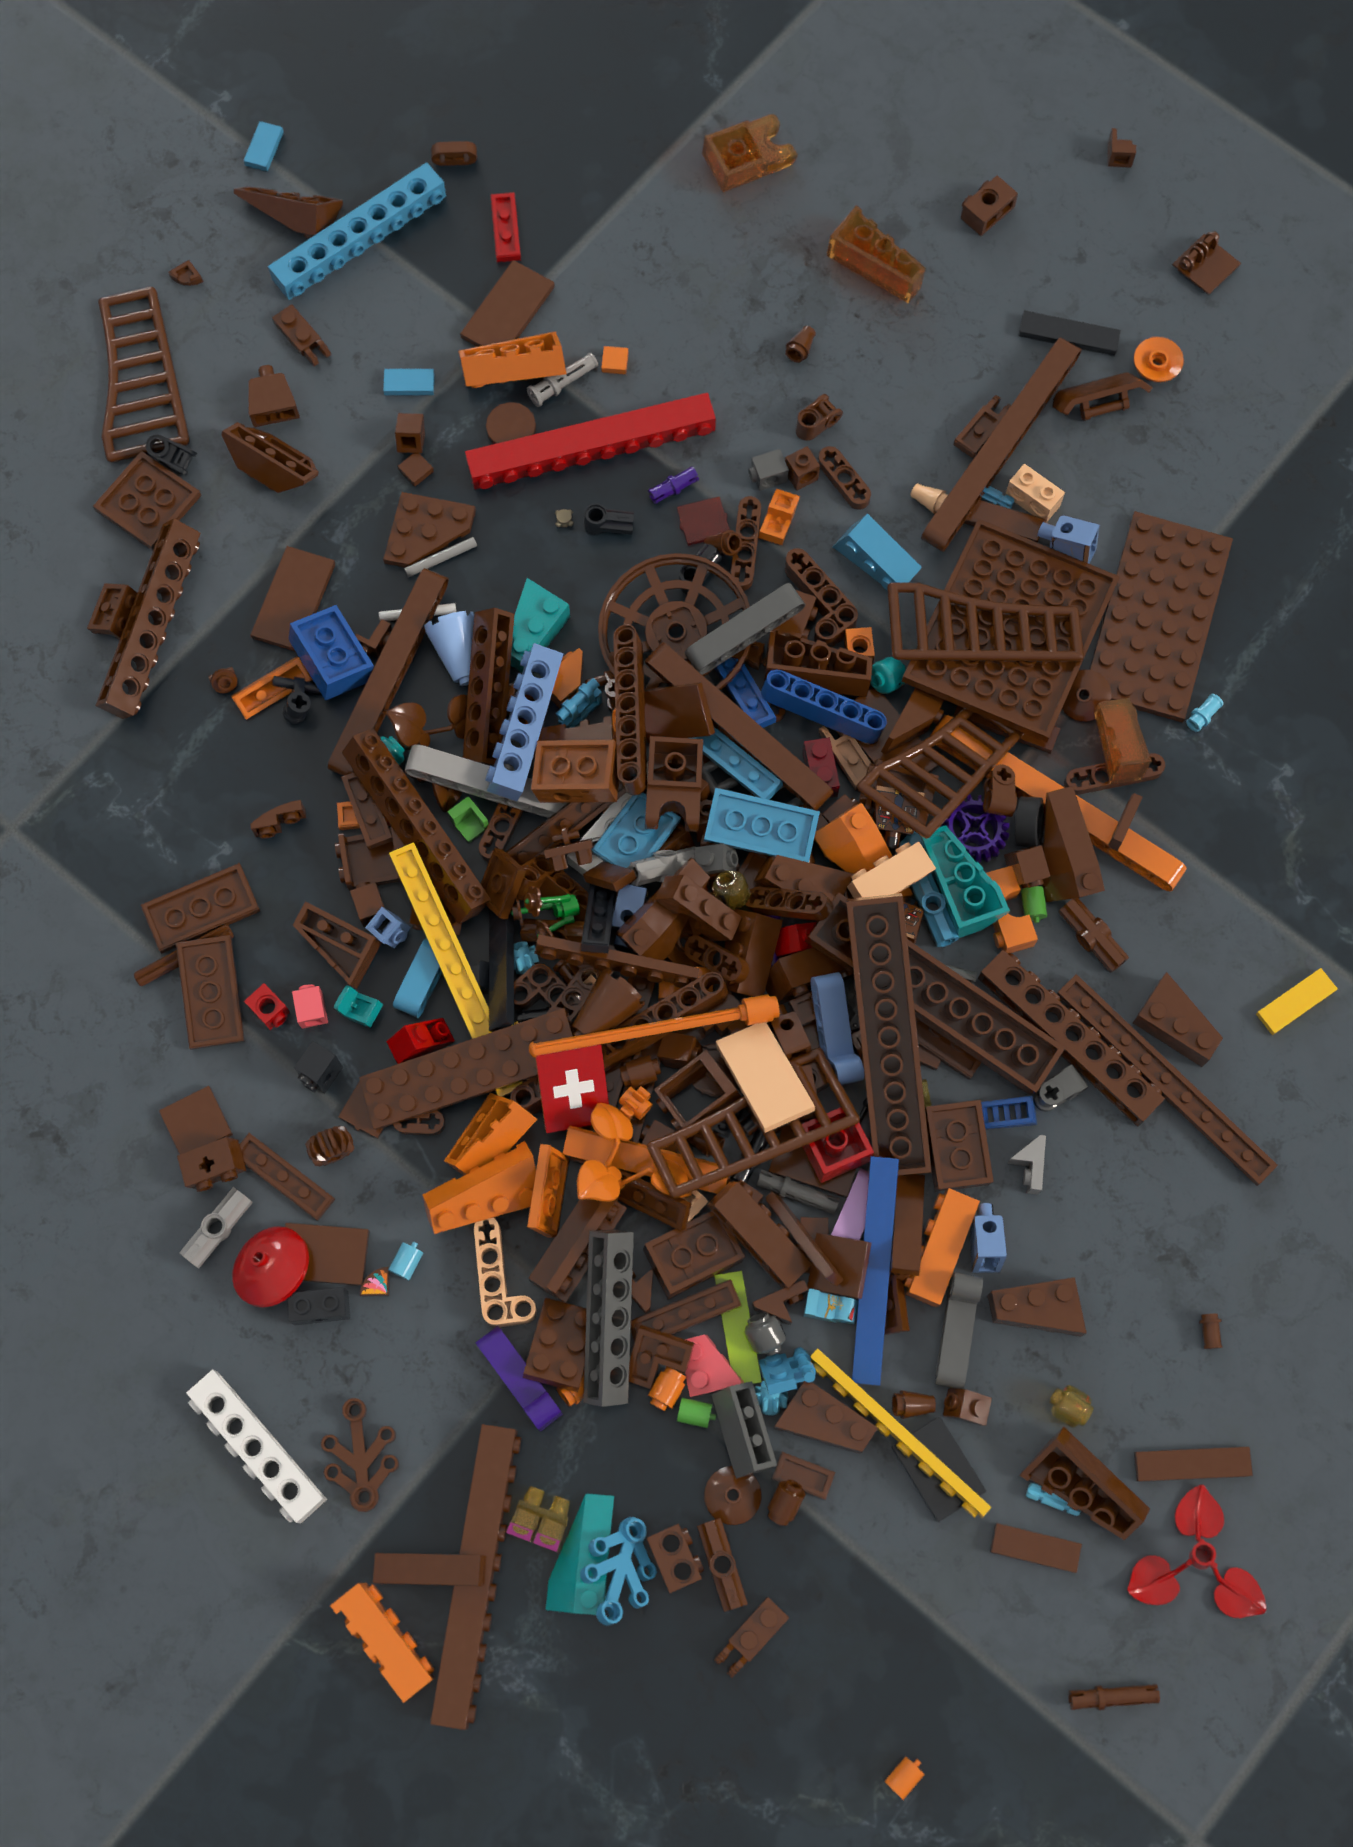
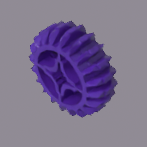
(986, 846)

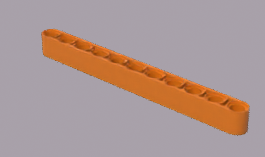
(1134, 851)

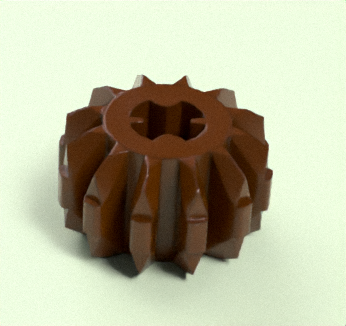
(329, 1146)

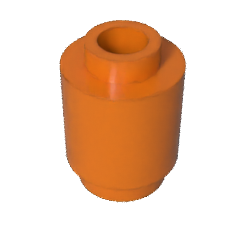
(667, 1388)

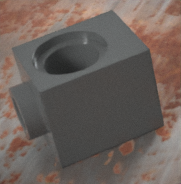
(768, 470)

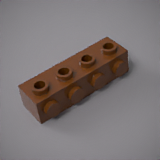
(759, 1233)

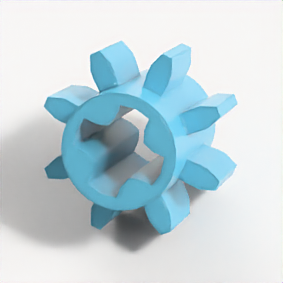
(524, 957)
(770, 1404)

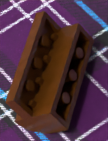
(568, 1253)

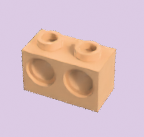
(1035, 493)

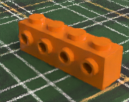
(942, 1246)

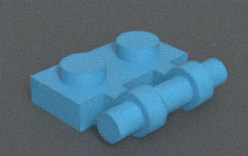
(580, 705)
(783, 1373)

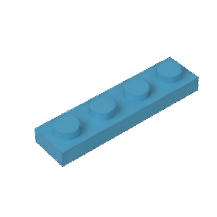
(740, 765)

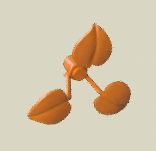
(604, 1181)

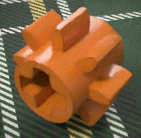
(635, 1103)

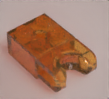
(746, 152)

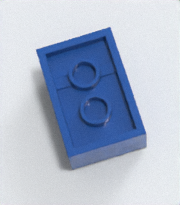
(330, 652)

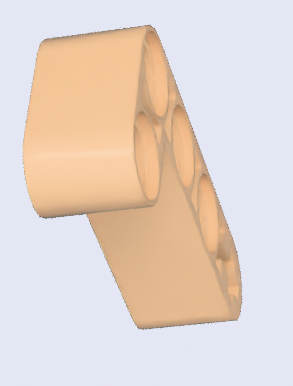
(497, 1271)

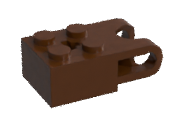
(674, 788)

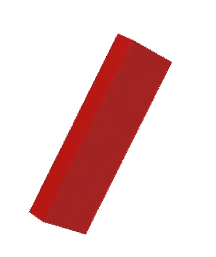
(505, 227)

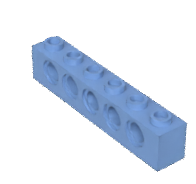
(545, 663)

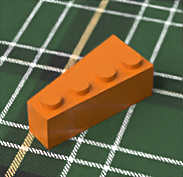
(513, 360)
(484, 1192)
(384, 1640)

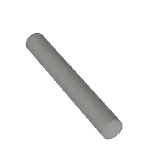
(440, 556)

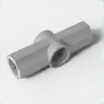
(660, 865)
(203, 1242)

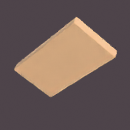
(765, 1076)

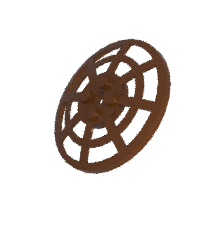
(674, 612)

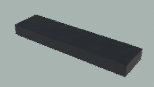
(1080, 334)
(598, 920)

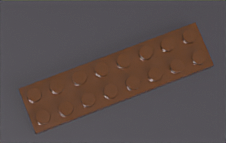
(459, 1070)

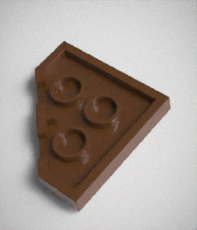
(425, 527)

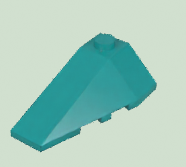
(968, 891)
(565, 1586)

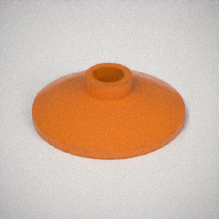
(1161, 351)

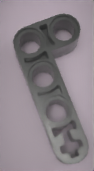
(957, 1330)

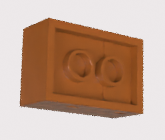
(575, 771)

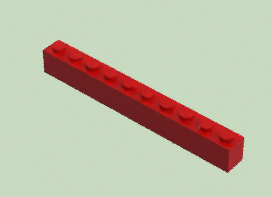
(591, 441)

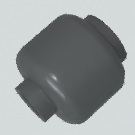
(765, 1333)

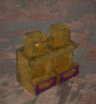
(528, 1517)

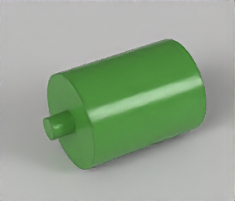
(1034, 903)
(695, 1413)

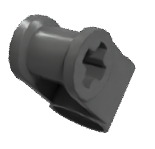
(1062, 1087)

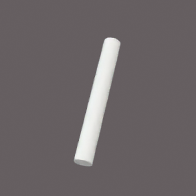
(394, 614)

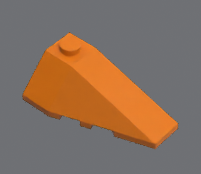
(854, 842)

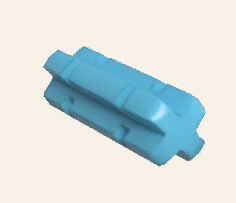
(1035, 1492)

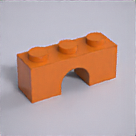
(1011, 932)

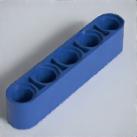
(835, 707)

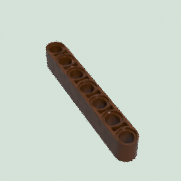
(632, 719)

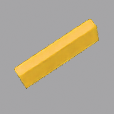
(1296, 1001)

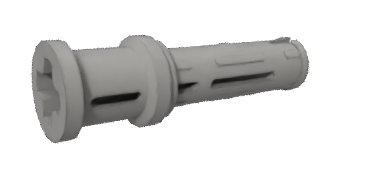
(554, 387)

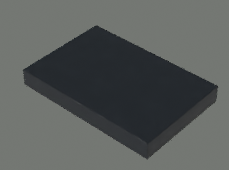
(941, 1443)

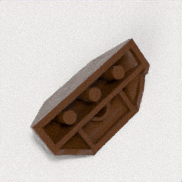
(268, 458)

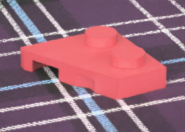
(708, 1369)

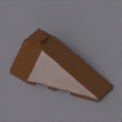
(655, 929)

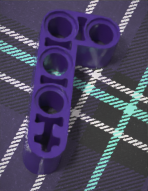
(510, 1368)

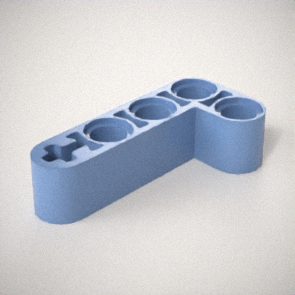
(834, 1027)

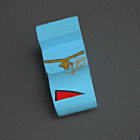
(830, 1307)

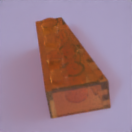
(874, 256)

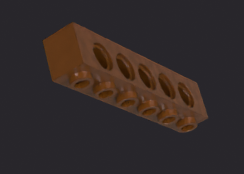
(488, 683)

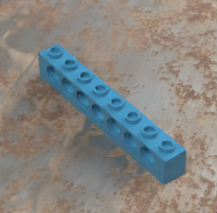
(345, 231)

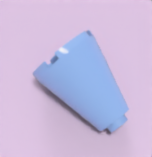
(453, 643)

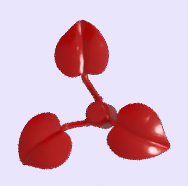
(1199, 1516)

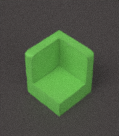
(468, 819)

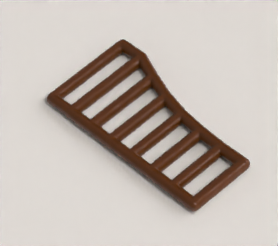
(115, 365)
(971, 604)
(925, 748)
(750, 1158)

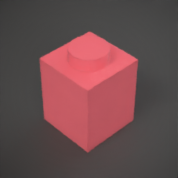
(310, 1006)

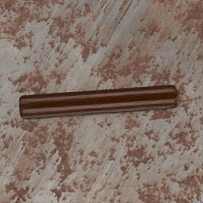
(170, 961)

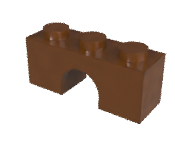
(686, 897)

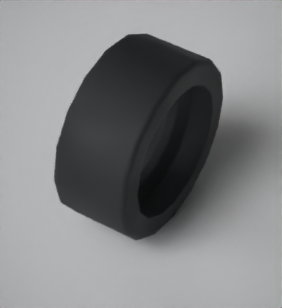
(1029, 821)

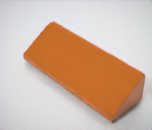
(262, 692)

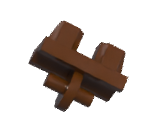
(581, 848)

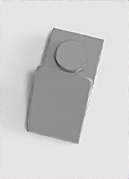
(1032, 1156)

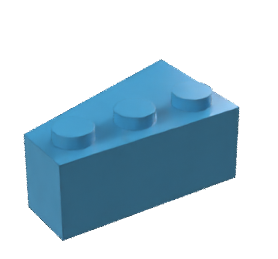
(876, 552)

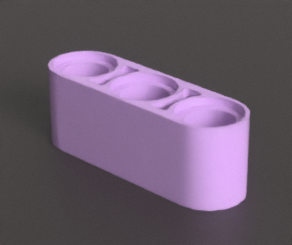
(853, 1214)

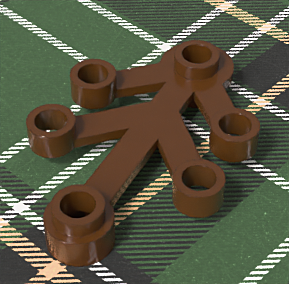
(360, 1460)

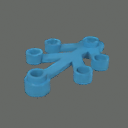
(622, 1568)

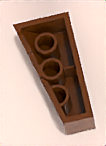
(1086, 1484)

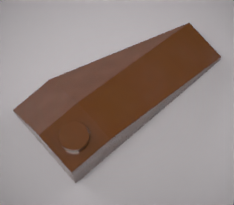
(298, 213)
(1068, 849)

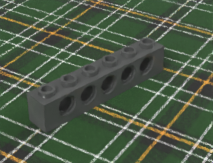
(608, 1317)

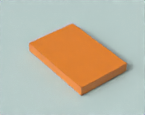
(548, 1191)

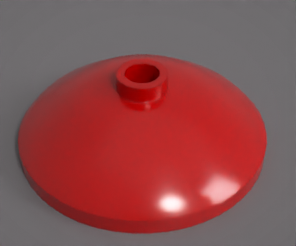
(279, 1272)

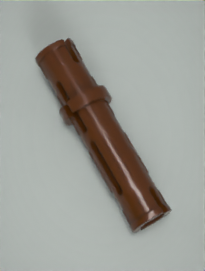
(1118, 1696)

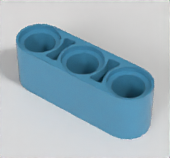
(418, 982)

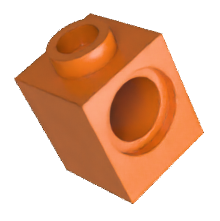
(860, 638)

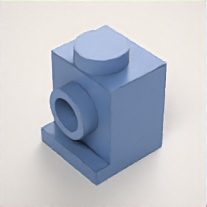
(395, 930)

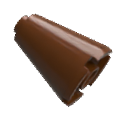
(607, 1005)

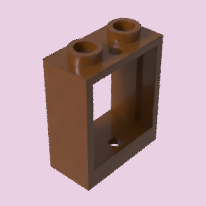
(686, 1076)

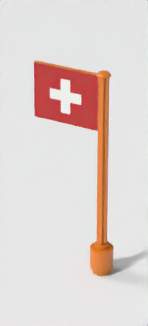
(573, 1067)

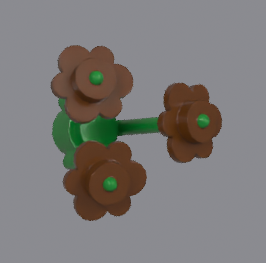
(563, 906)

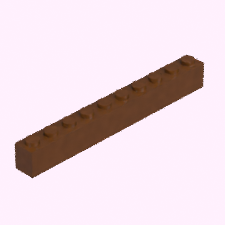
(469, 1604)

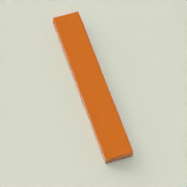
(629, 1156)

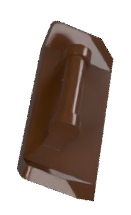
(1083, 393)

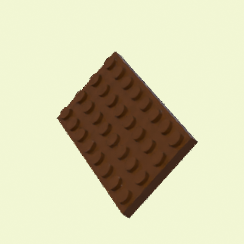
(1160, 614)

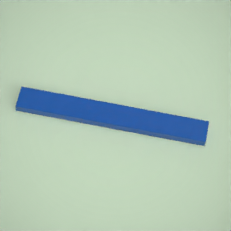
(873, 1305)

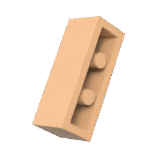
(892, 874)

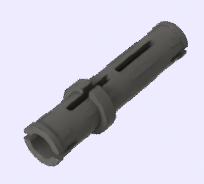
(798, 1192)

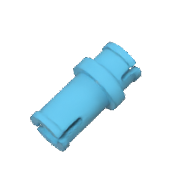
(1202, 715)

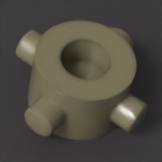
(564, 518)

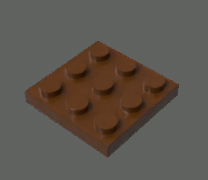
(145, 499)

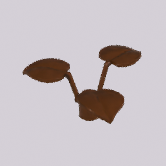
(408, 723)

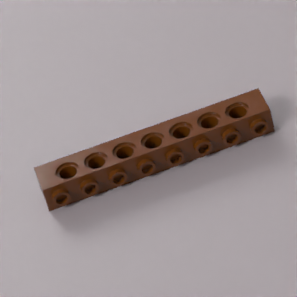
(112, 696)
(415, 824)
(1075, 1052)

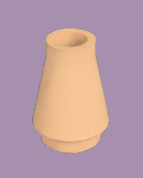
(929, 497)

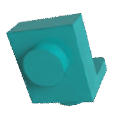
(357, 1006)

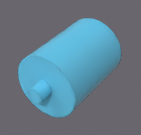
(406, 1260)

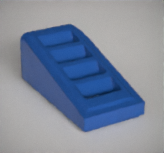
(1006, 1103)

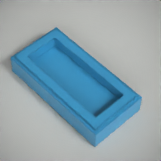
(263, 146)
(409, 381)

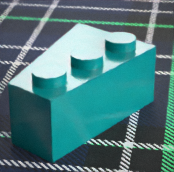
(536, 620)

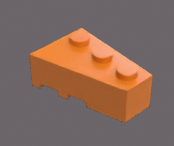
(491, 1132)

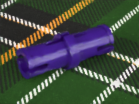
(673, 485)

